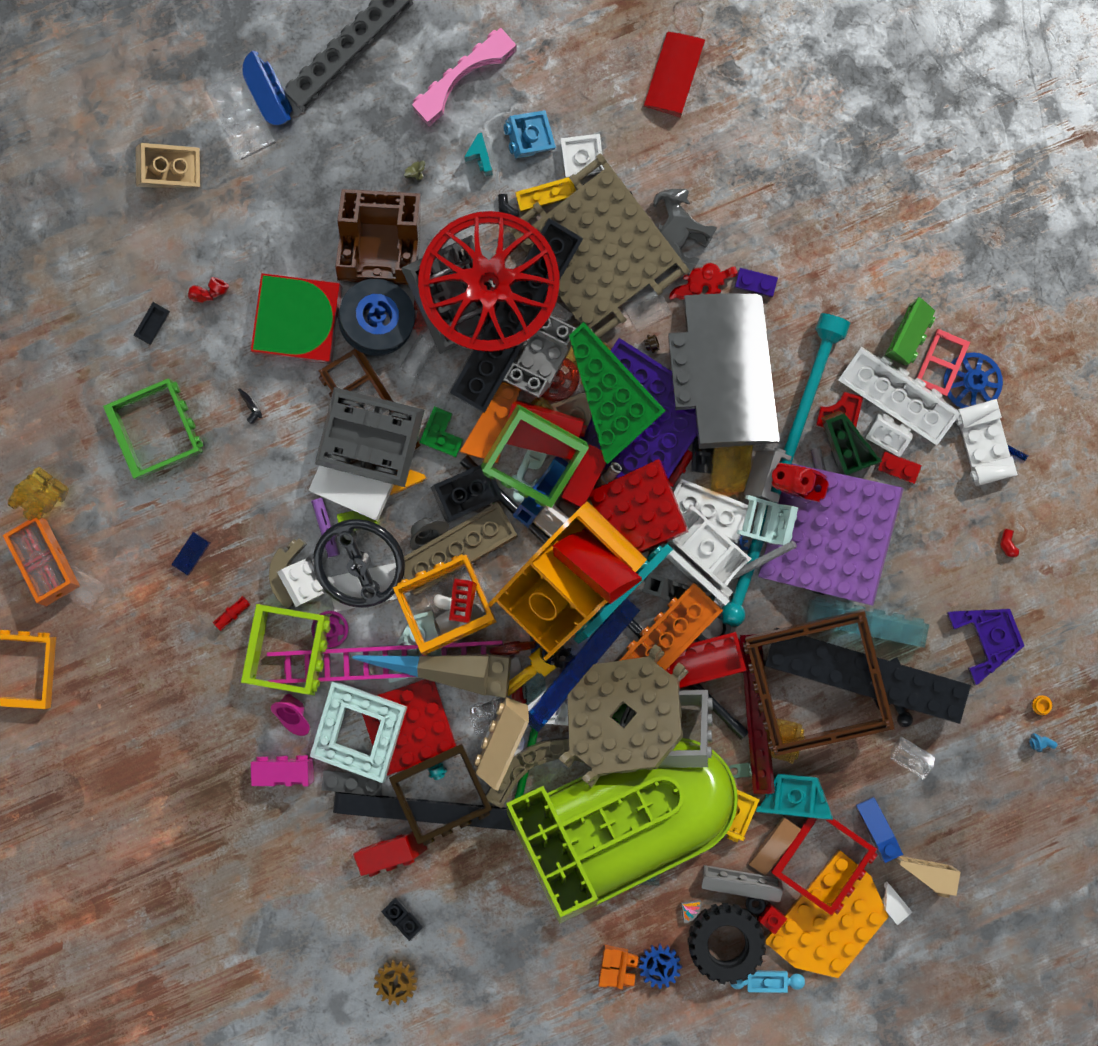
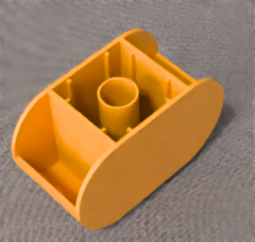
(549, 597)

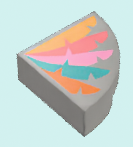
(690, 910)

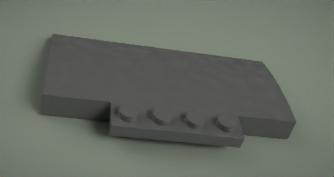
(725, 370)

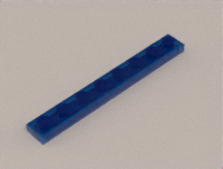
(581, 663)

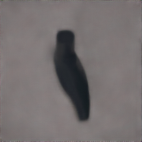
(251, 404)

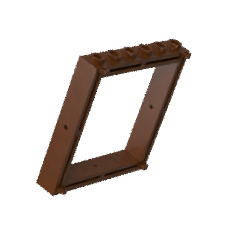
(766, 705)

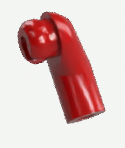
(1007, 545)

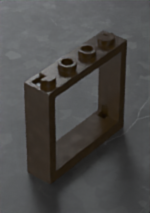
(446, 829)

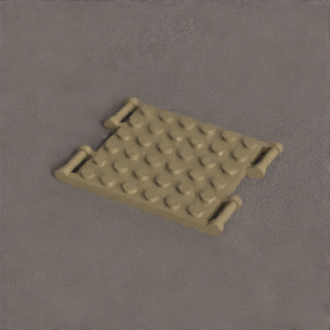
(618, 249)

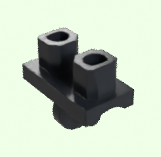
(701, 458)

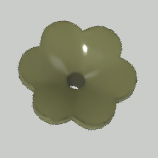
(415, 170)

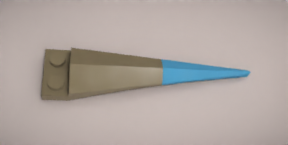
(474, 673)

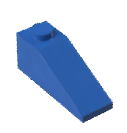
(879, 830)

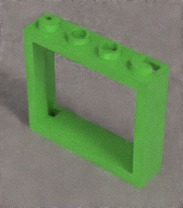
(546, 426)
(123, 439)

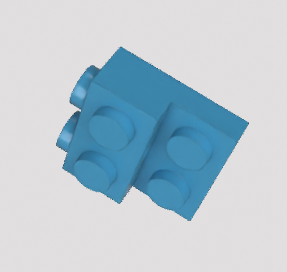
(529, 134)

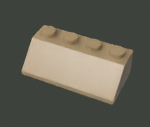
(502, 742)

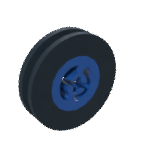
(379, 297)

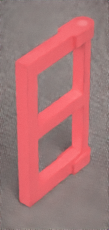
(945, 335)

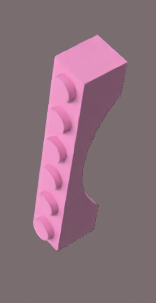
(492, 51)

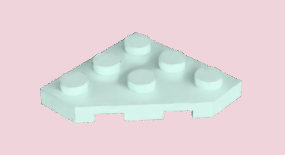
(427, 628)

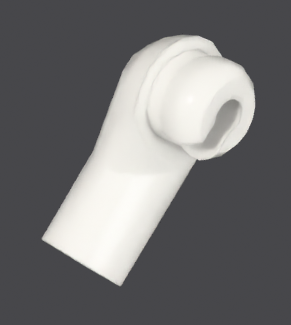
(443, 602)

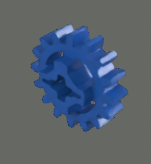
(652, 968)

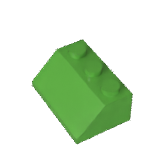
(911, 332)

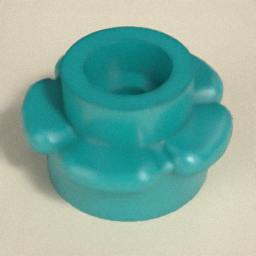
(437, 771)

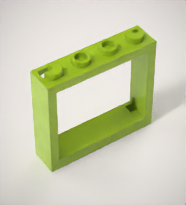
(256, 641)

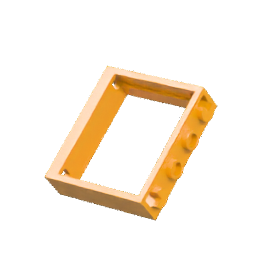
(424, 577)
(45, 702)

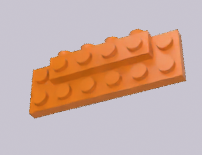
(676, 627)

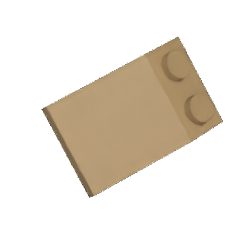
(167, 166)
(938, 876)

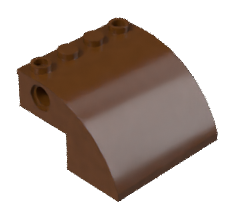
(377, 235)

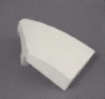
(895, 905)

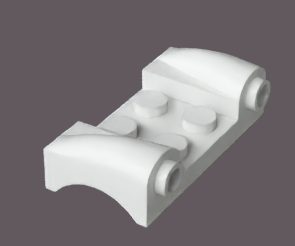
(985, 443)
(710, 548)

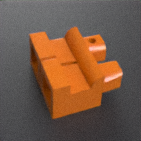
(614, 967)

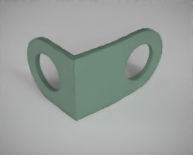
(744, 770)

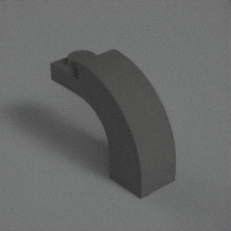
(666, 588)

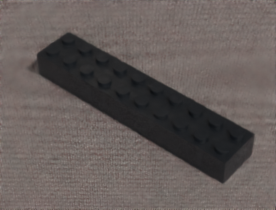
(486, 370)
(850, 672)

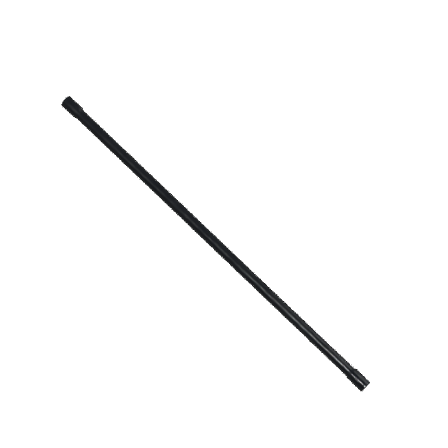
(732, 723)

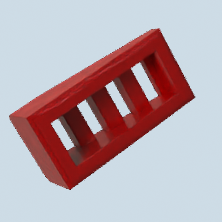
(458, 583)

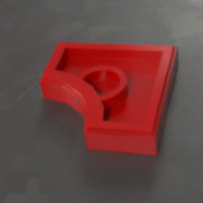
(848, 404)

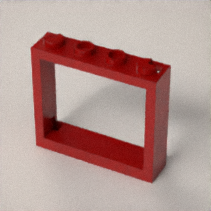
(848, 888)

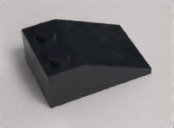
(465, 493)

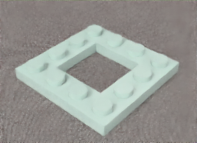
(391, 716)

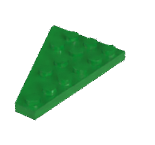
(615, 397)

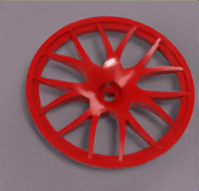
(482, 273)

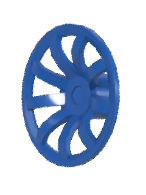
(974, 380)

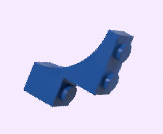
(529, 509)

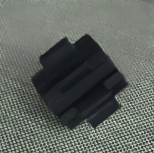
(562, 652)

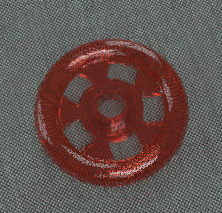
(563, 393)
(512, 647)

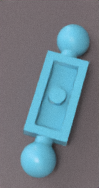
(771, 982)

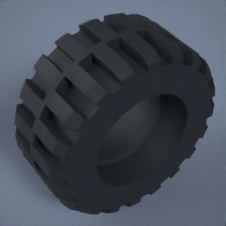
(732, 969)

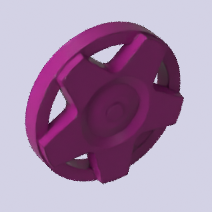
(336, 629)

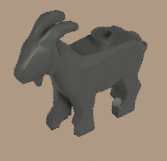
(681, 225)

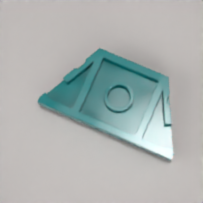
(796, 797)

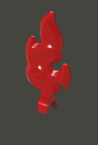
(708, 276)

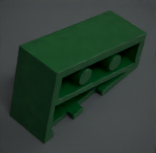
(847, 444)

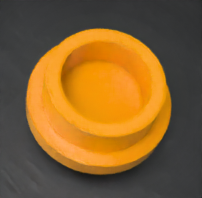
(1041, 705)

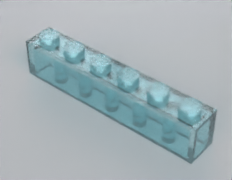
(881, 626)

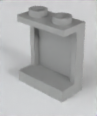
(760, 477)

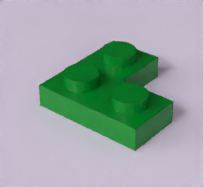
(436, 435)

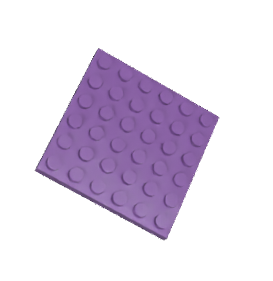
(838, 539)

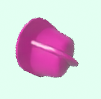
(290, 713)

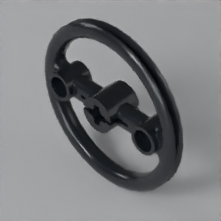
(348, 527)

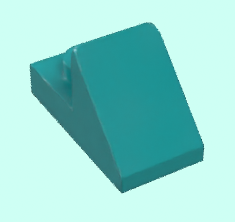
(478, 150)

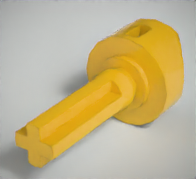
(537, 666)

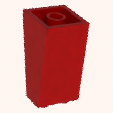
(532, 438)

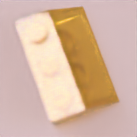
(730, 468)

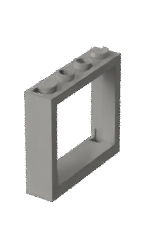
(700, 757)

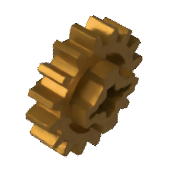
(403, 984)

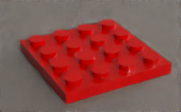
(641, 507)
(424, 726)

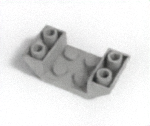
(541, 358)

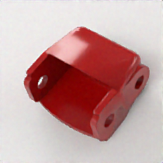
(799, 481)

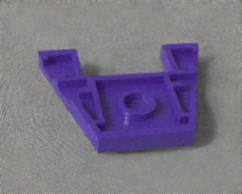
(996, 634)

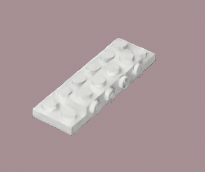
(899, 395)

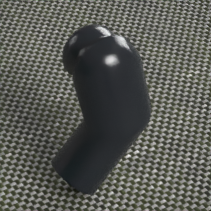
(504, 207)

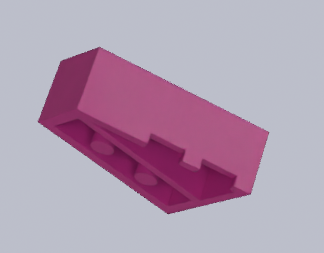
(282, 771)

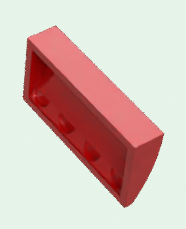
(674, 73)
(595, 565)
(711, 660)

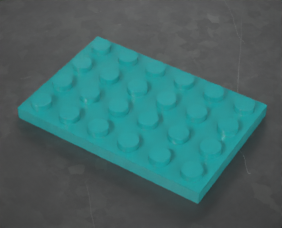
(650, 564)

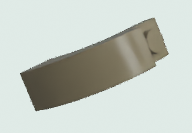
(279, 561)

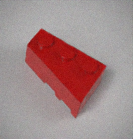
(584, 477)
(388, 854)

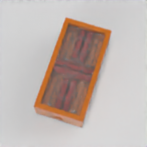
(41, 561)

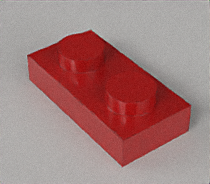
(899, 467)

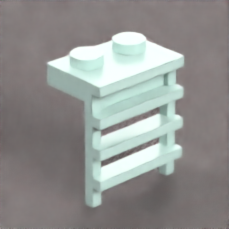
(777, 524)

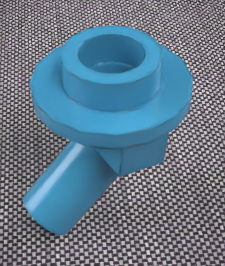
(1038, 743)

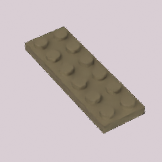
(473, 537)

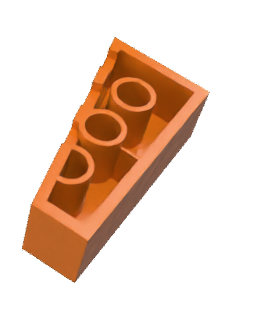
(491, 423)

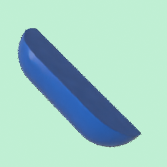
(266, 89)

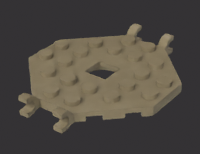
(648, 735)

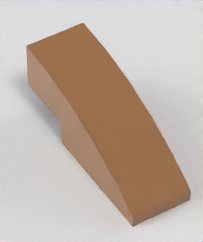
(774, 846)

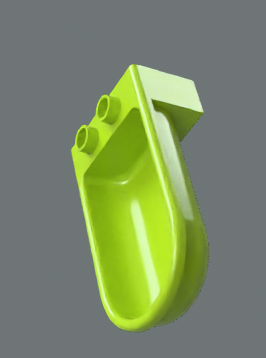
(622, 829)

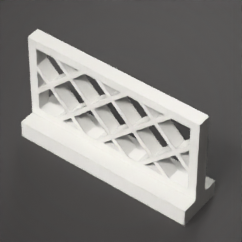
(698, 575)

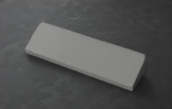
(742, 883)

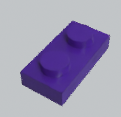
(756, 282)

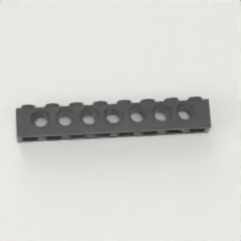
(347, 57)

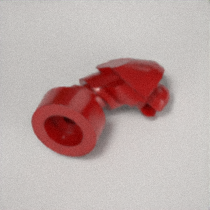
(200, 295)

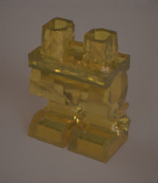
(32, 499)

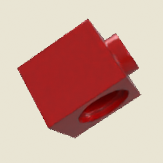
(772, 918)

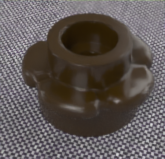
(652, 343)

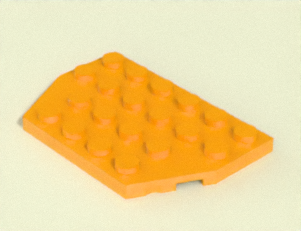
(825, 942)

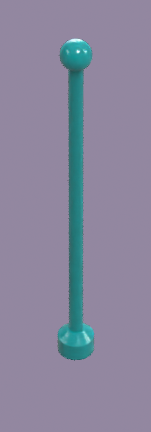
(831, 331)

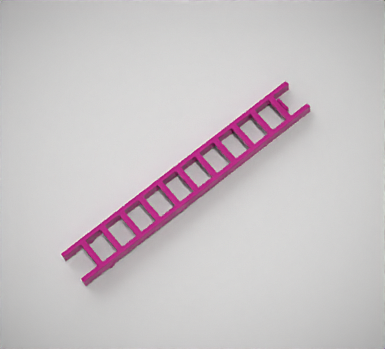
(288, 669)

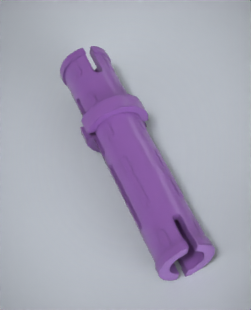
(324, 524)

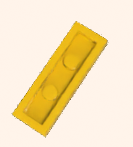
(545, 194)

